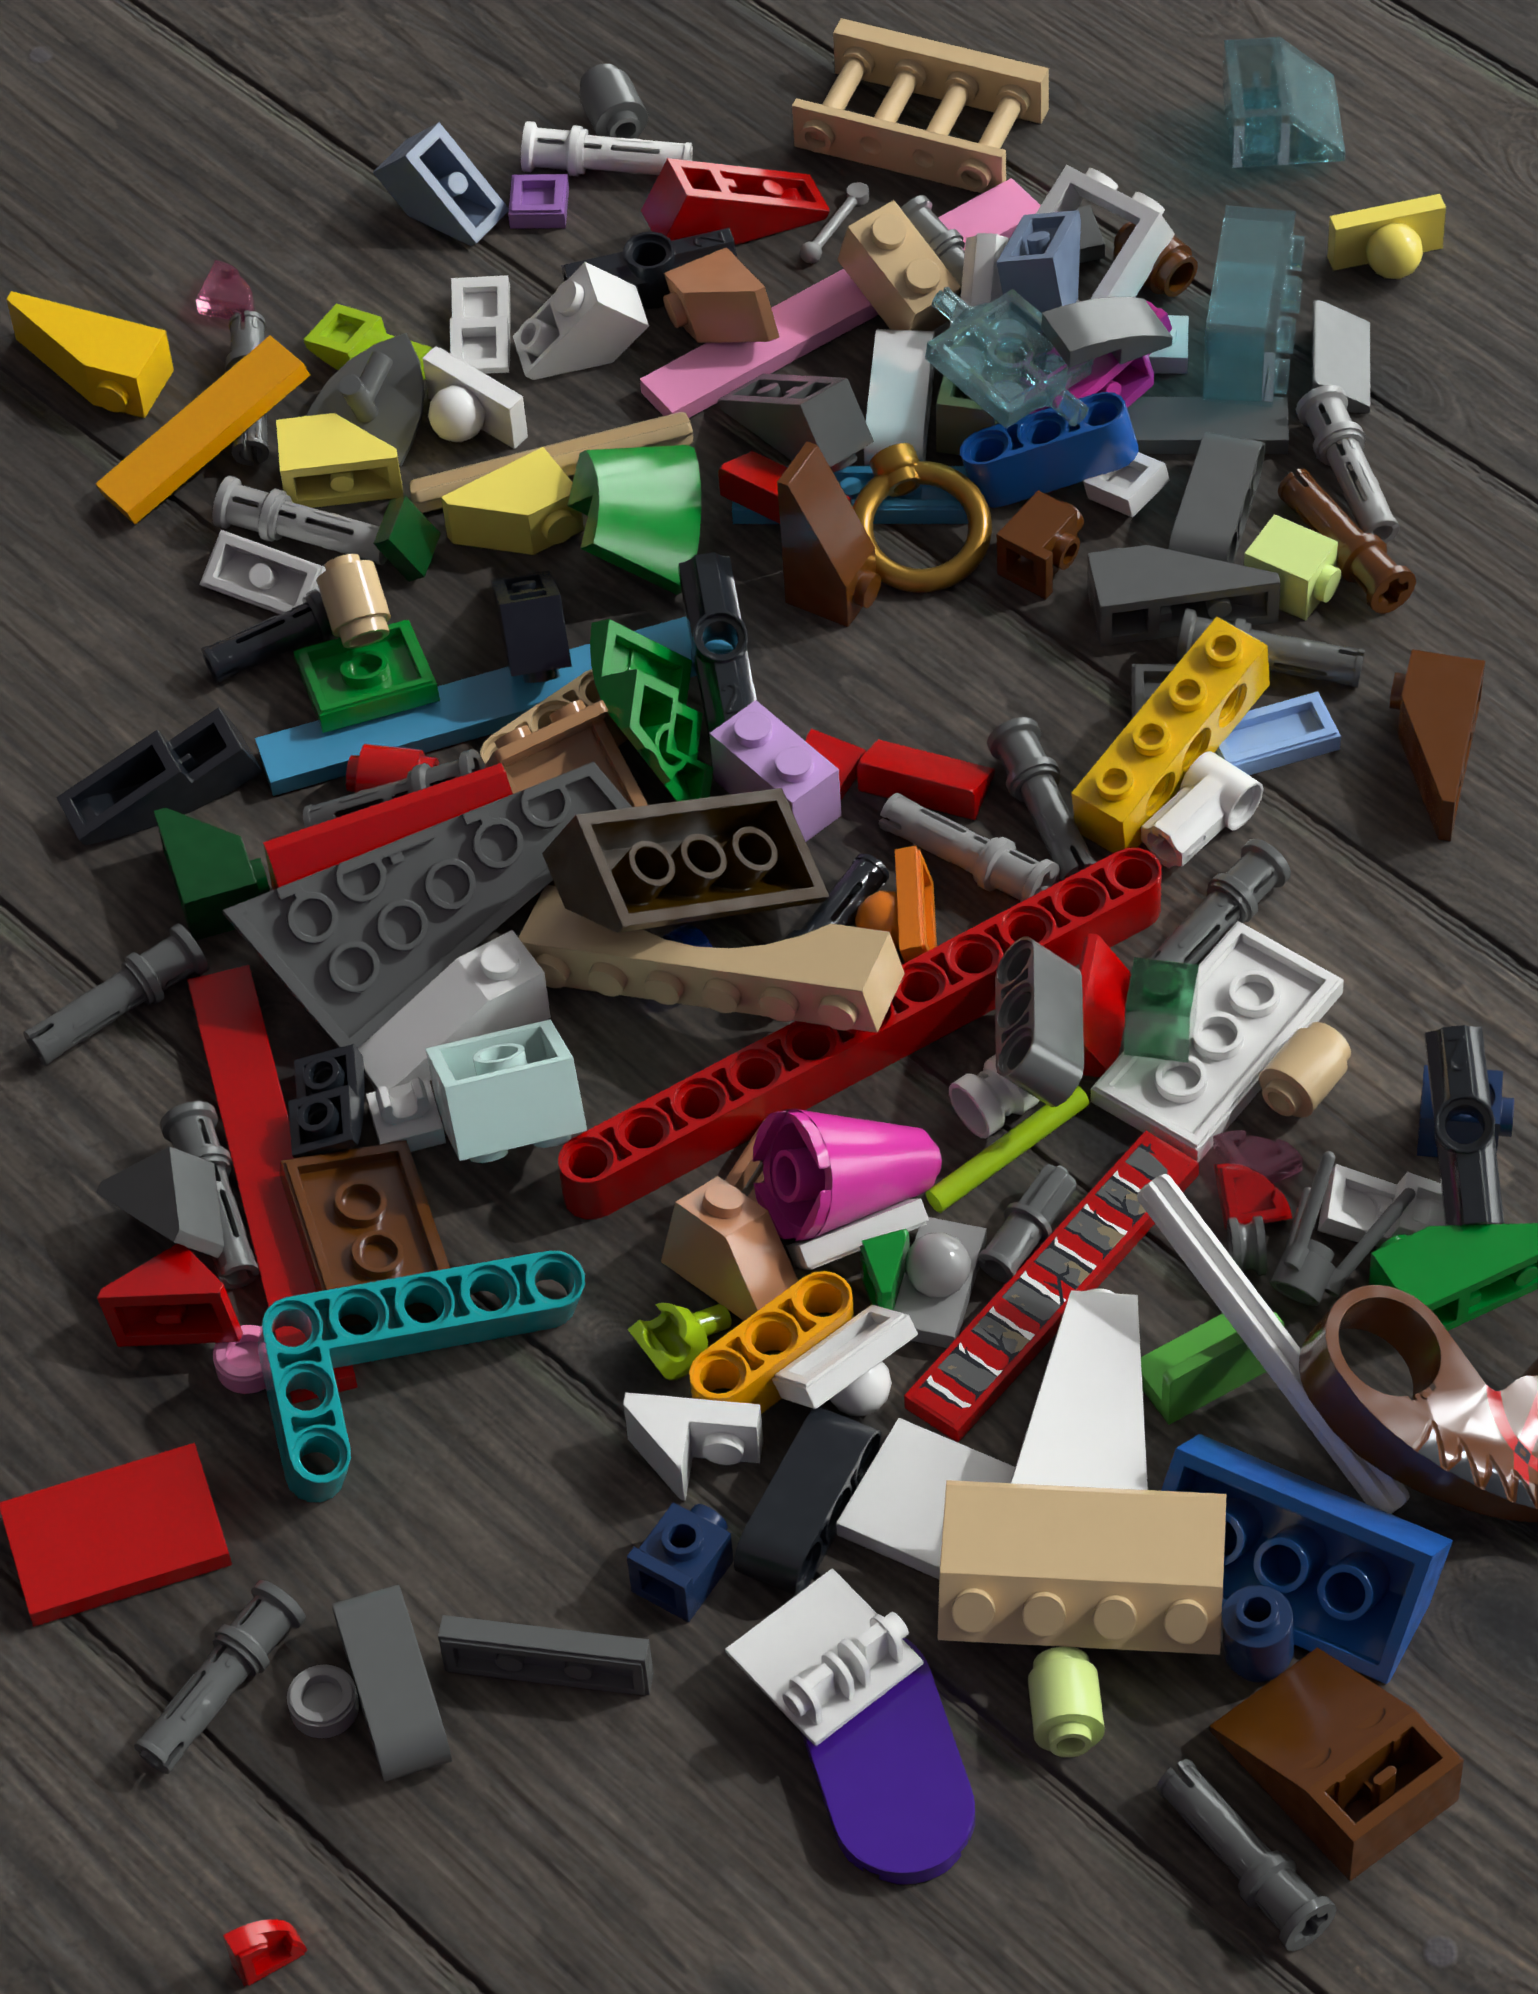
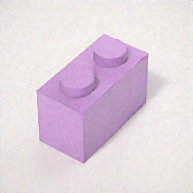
(763, 753)

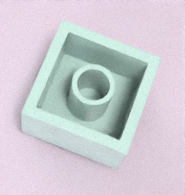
(506, 1091)

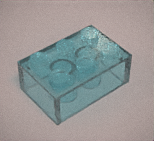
(1251, 307)

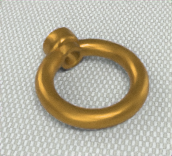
(899, 473)

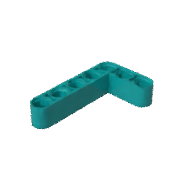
(392, 1335)

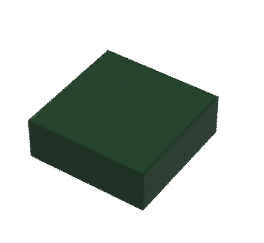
(407, 538)

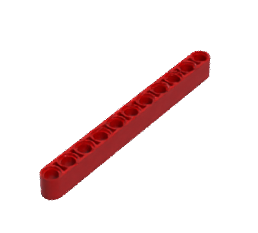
(933, 999)

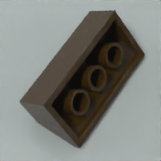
(684, 861)

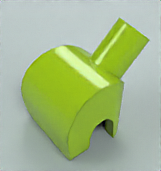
(678, 1336)

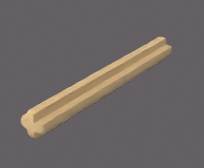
(660, 431)

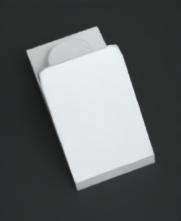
(676, 1429)

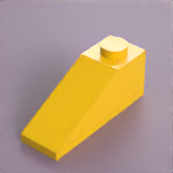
(99, 355)

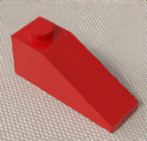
(750, 201)

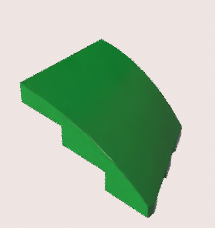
(640, 509)
(647, 699)

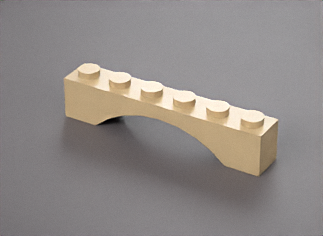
(822, 977)

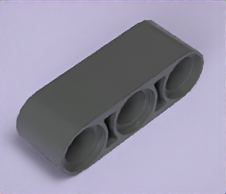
(1218, 497)
(1039, 1022)
(392, 1683)

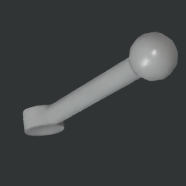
(856, 196)

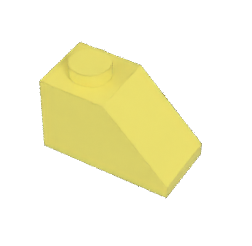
(335, 462)
(514, 507)

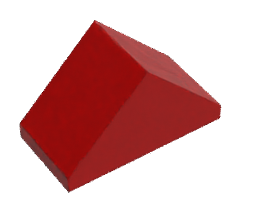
(169, 1303)

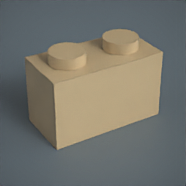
(896, 269)

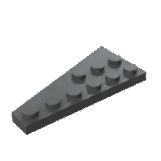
(391, 920)

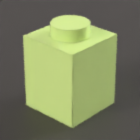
(1302, 561)

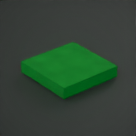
(368, 680)

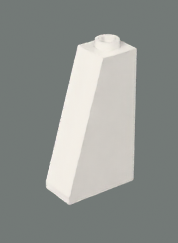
(1090, 1400)

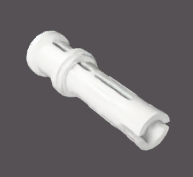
(579, 151)

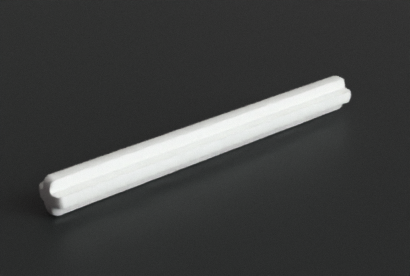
(1258, 1329)

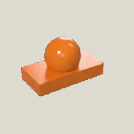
(904, 913)

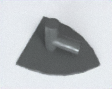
(379, 393)

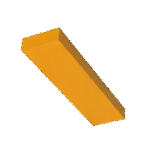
(202, 429)

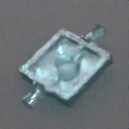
(1004, 358)

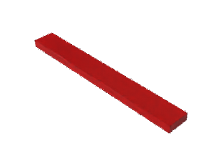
(256, 1137)

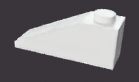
(474, 996)

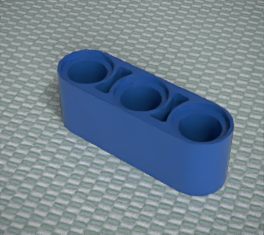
(1048, 452)

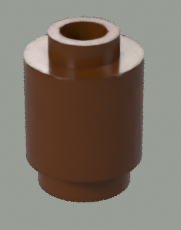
(1173, 268)

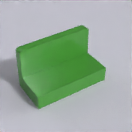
(1198, 1368)

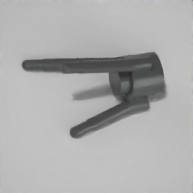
(1306, 1264)

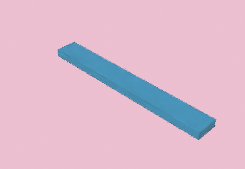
(465, 712)

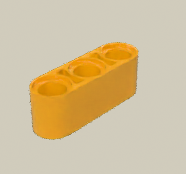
(780, 1325)

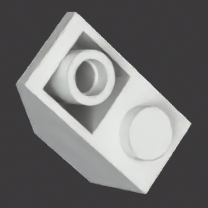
(581, 325)

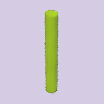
(1004, 1151)

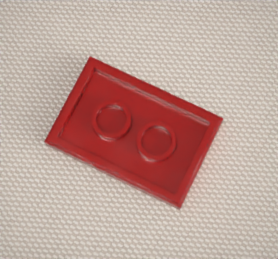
(114, 1534)

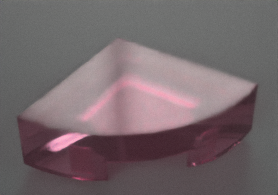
(224, 293)
(1270, 1158)

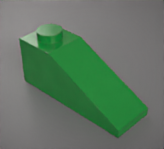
(1460, 1268)

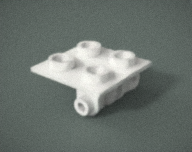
(825, 1656)

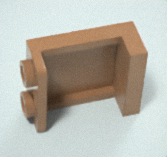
(571, 741)

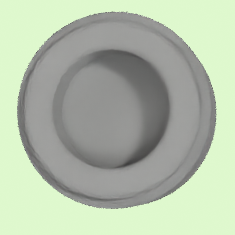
(323, 1701)

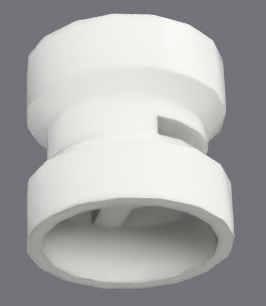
(986, 1100)

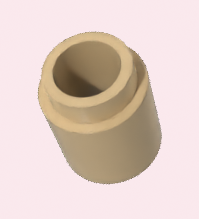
(354, 601)
(1305, 1070)

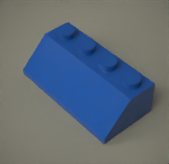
(1343, 1565)

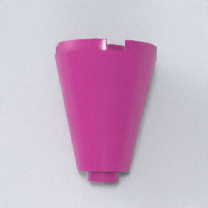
(837, 1169)

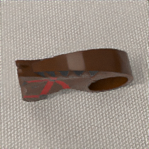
(1454, 1434)

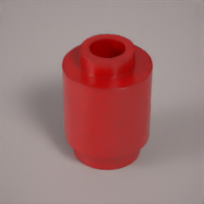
(382, 765)

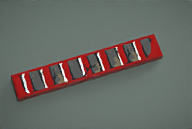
(1032, 1303)

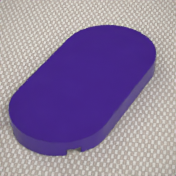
(897, 1784)

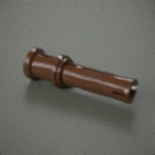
(1359, 554)

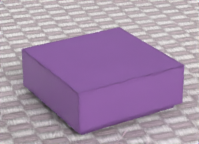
(538, 201)

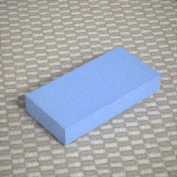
(1281, 735)

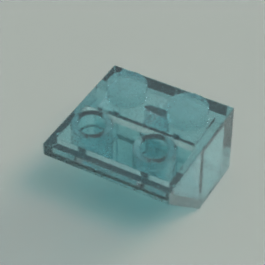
(1279, 105)

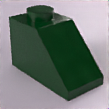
(208, 871)

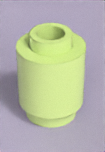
(1065, 1702)

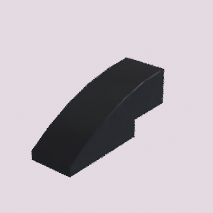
(159, 774)

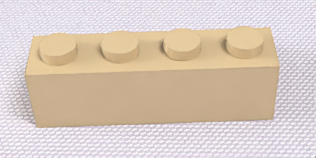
(1082, 1567)

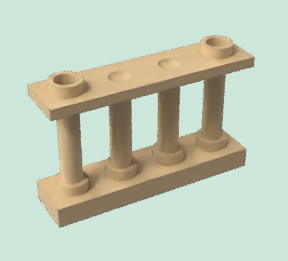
(929, 69)

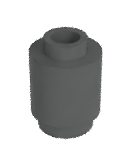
(612, 102)

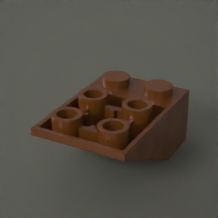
(1342, 1759)

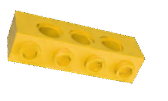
(1175, 726)

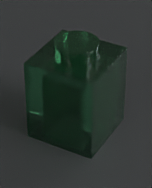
(1161, 1009)

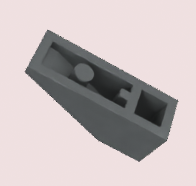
(802, 409)
(1147, 588)

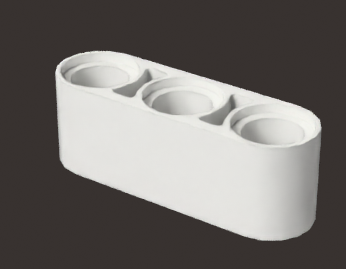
(899, 391)

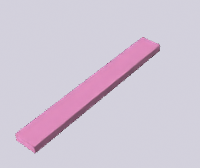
(810, 318)

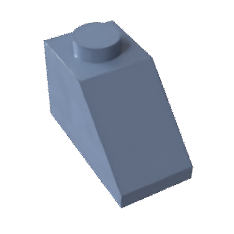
(441, 186)
(1043, 259)

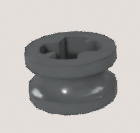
(1248, 1244)

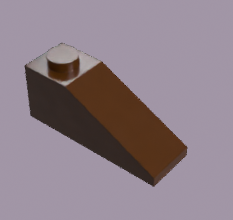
(823, 542)
(1437, 726)

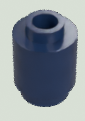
(1257, 1633)

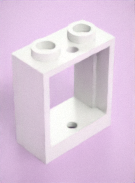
(1143, 245)

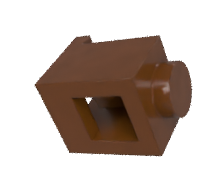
(1039, 543)

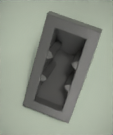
(172, 1196)

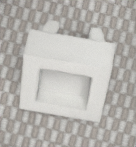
(406, 1114)

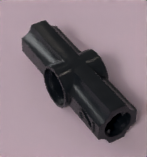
(650, 256)
(715, 615)
(1462, 1087)

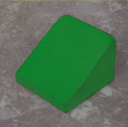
(884, 1266)

